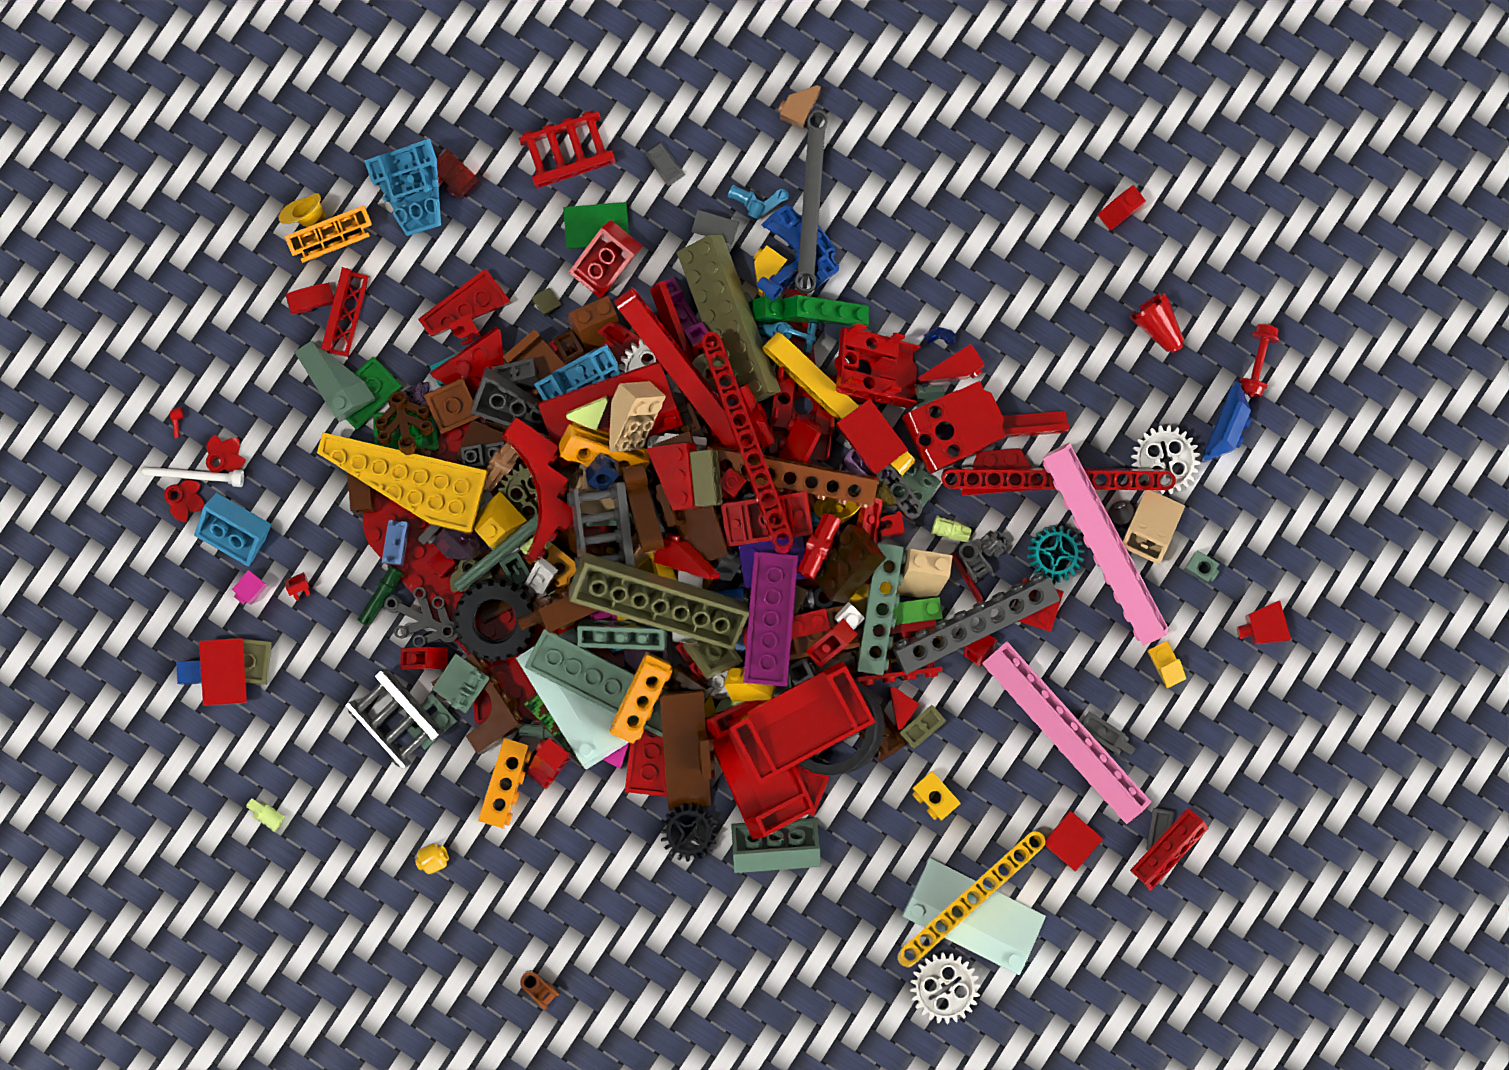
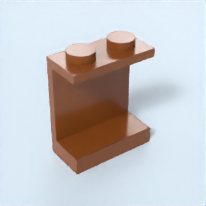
(535, 347)

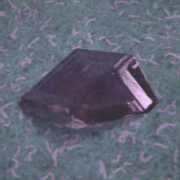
(417, 392)

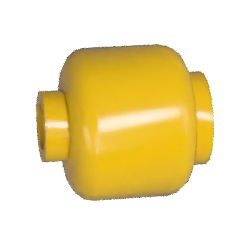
(432, 858)

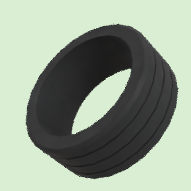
(865, 753)

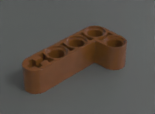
(642, 508)

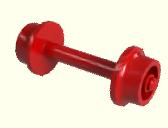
(1266, 334)

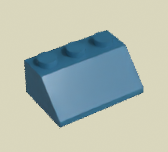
(232, 529)

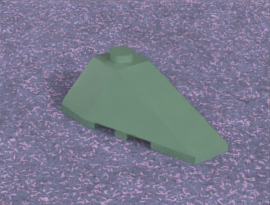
(337, 384)

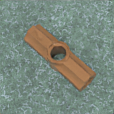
(500, 465)

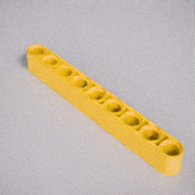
(819, 386)
(964, 905)

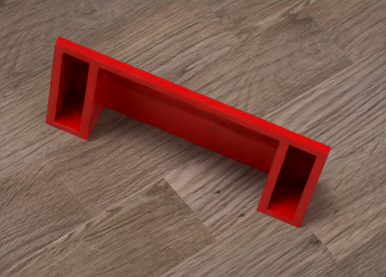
(556, 408)
(801, 722)
(764, 805)

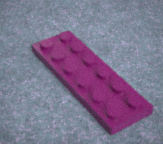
(770, 619)

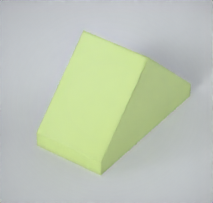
(589, 414)

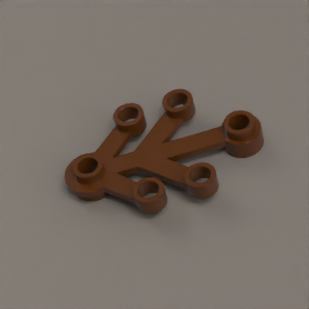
(398, 403)

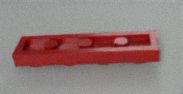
(804, 624)

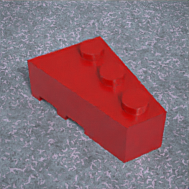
(675, 473)
(548, 762)

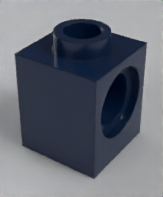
(602, 472)

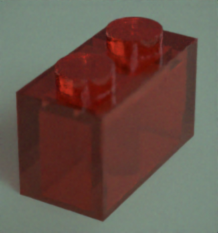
(455, 175)

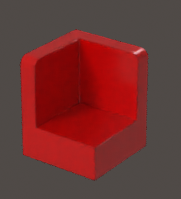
(980, 650)

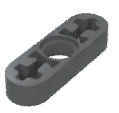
(913, 501)

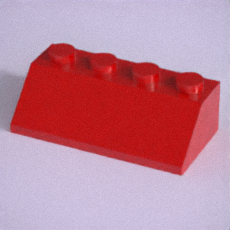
(798, 443)

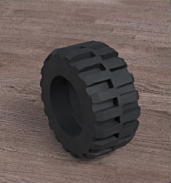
(465, 619)

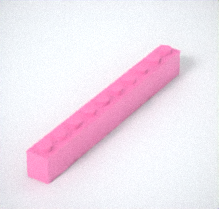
(1106, 544)
(1066, 732)

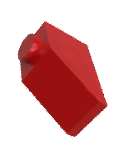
(1121, 207)
(831, 643)
(424, 658)

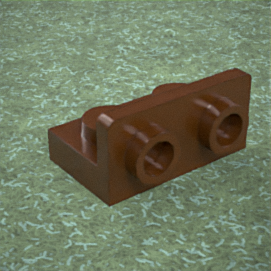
(891, 741)

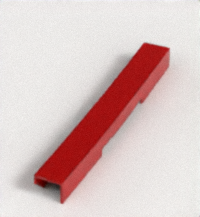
(966, 577)

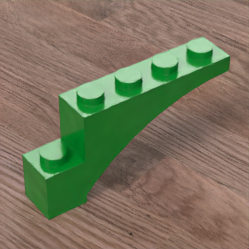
(809, 310)

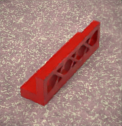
(337, 311)
(1035, 424)
(1169, 849)

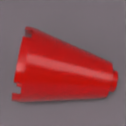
(1159, 322)

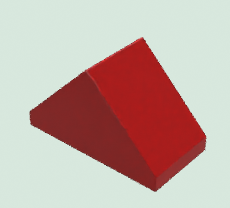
(902, 706)

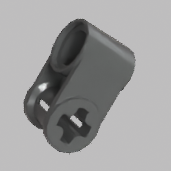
(974, 563)

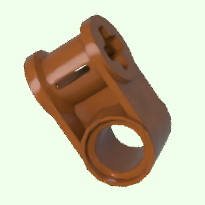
(539, 990)

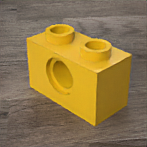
(947, 802)

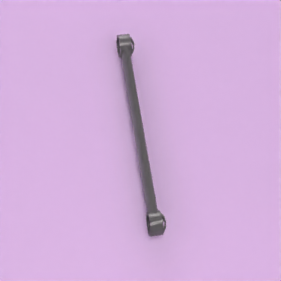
(811, 201)

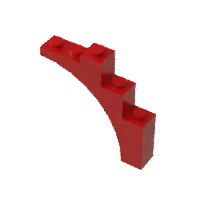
(552, 512)

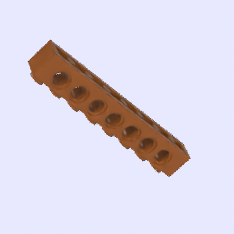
(866, 483)

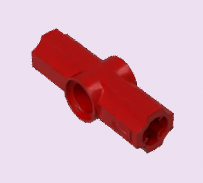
(757, 416)
(819, 546)

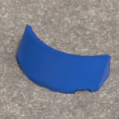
(787, 225)

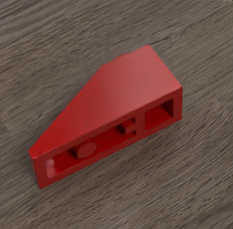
(957, 367)
(684, 557)

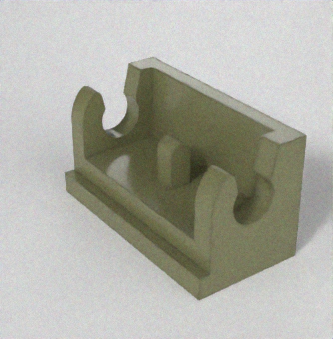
(922, 727)

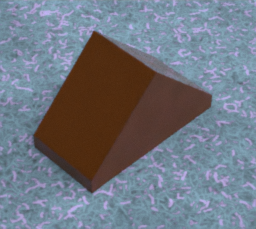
(568, 346)

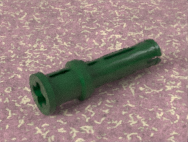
(385, 586)

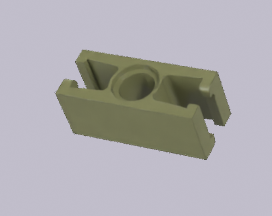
(706, 478)

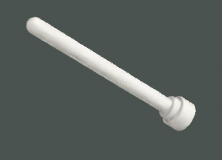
(235, 478)

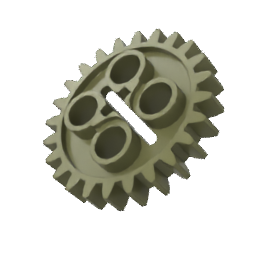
(515, 481)

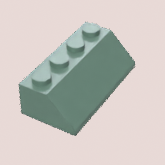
(786, 848)

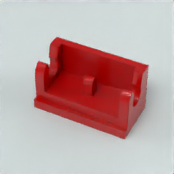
(465, 327)
(893, 526)

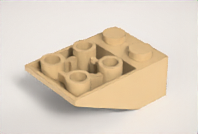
(633, 415)
(1152, 526)

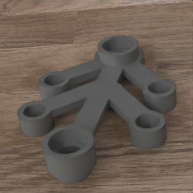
(424, 619)

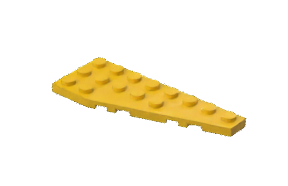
(427, 487)

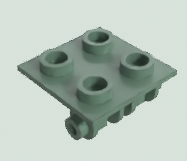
(919, 483)
(460, 683)

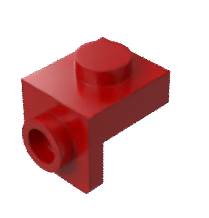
(730, 484)

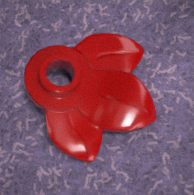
(225, 451)
(186, 502)

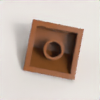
(589, 319)

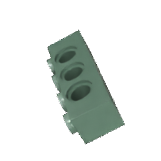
(620, 635)

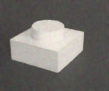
(850, 615)

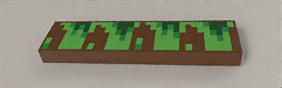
(539, 710)

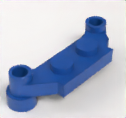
(781, 281)

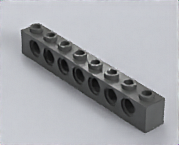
(1045, 596)

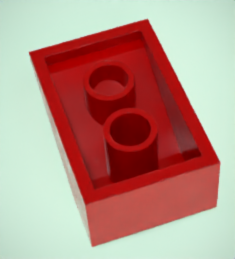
(605, 258)

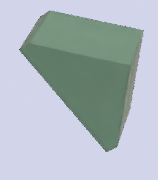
(515, 568)

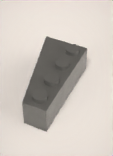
(503, 401)

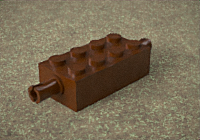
(554, 610)

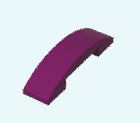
(692, 328)

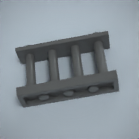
(618, 514)
(415, 714)

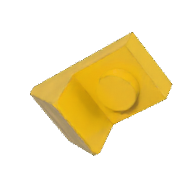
(1167, 664)

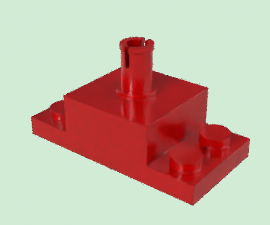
(746, 525)

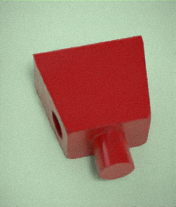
(1266, 625)

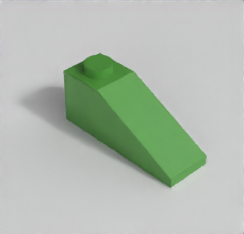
(914, 611)

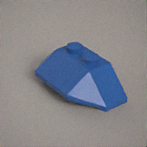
(1229, 425)

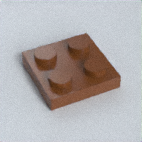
(451, 405)

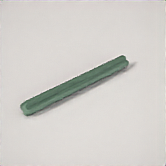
(497, 554)

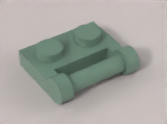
(441, 716)

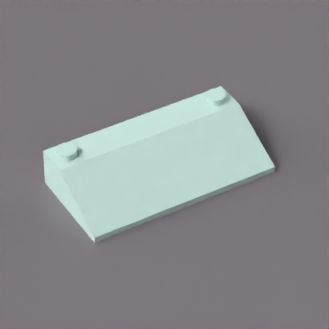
(580, 720)
(995, 930)

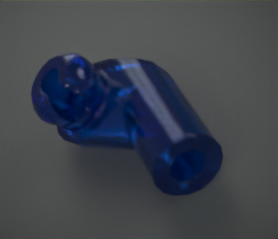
(940, 333)

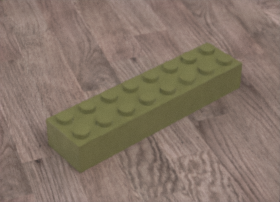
(727, 313)
(658, 601)

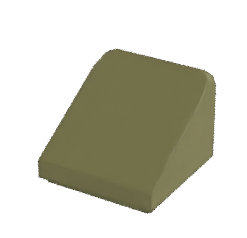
(546, 301)

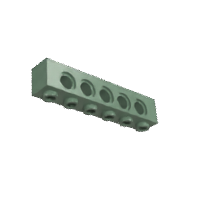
(880, 664)

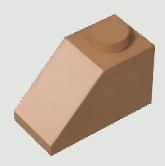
(799, 106)

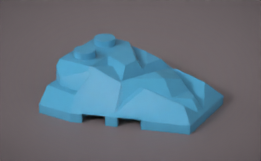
(410, 185)
(581, 372)

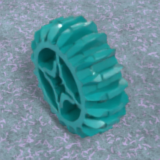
(1065, 555)

